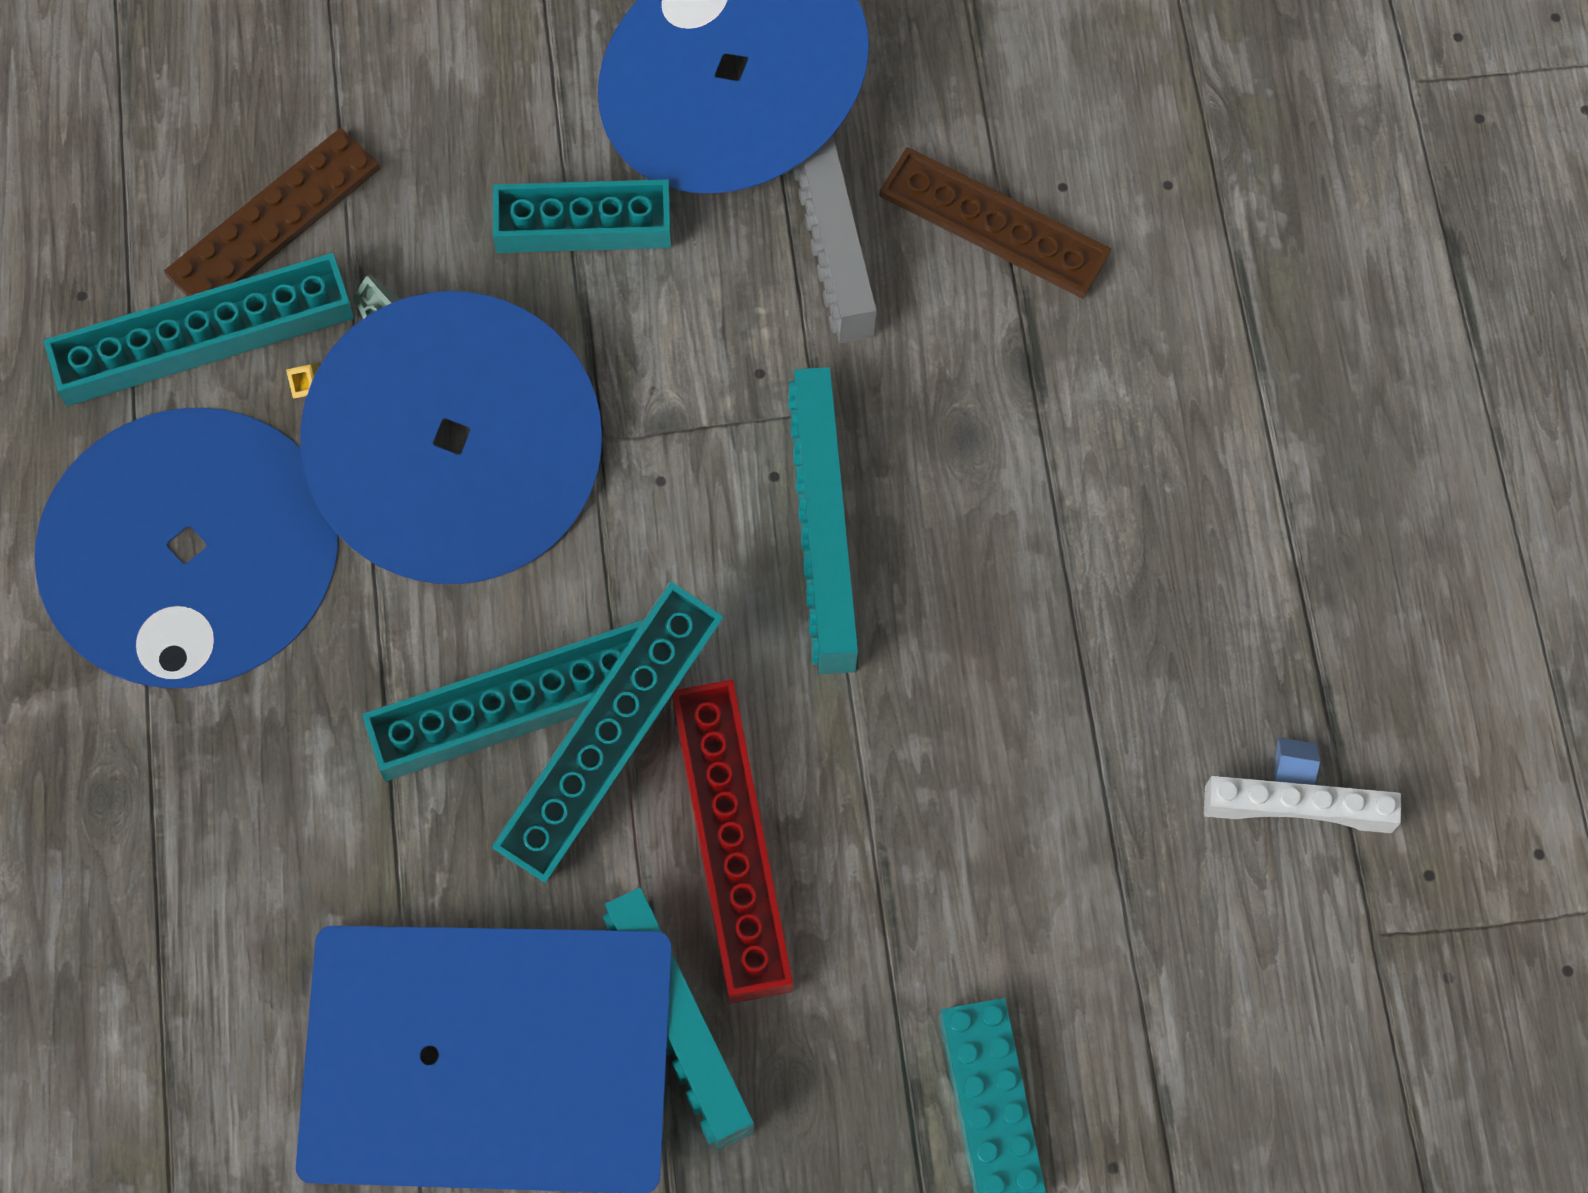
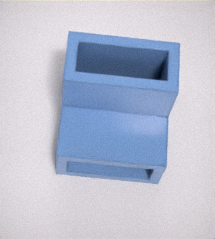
(1296, 762)

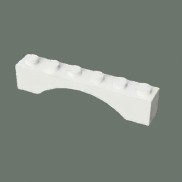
(1259, 798)

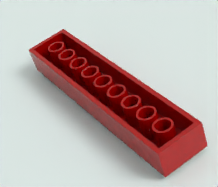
(731, 842)

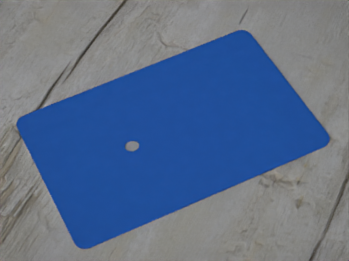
(539, 1070)

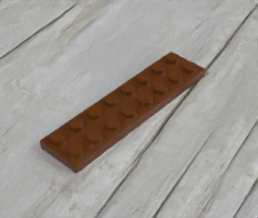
(275, 216)
(995, 222)

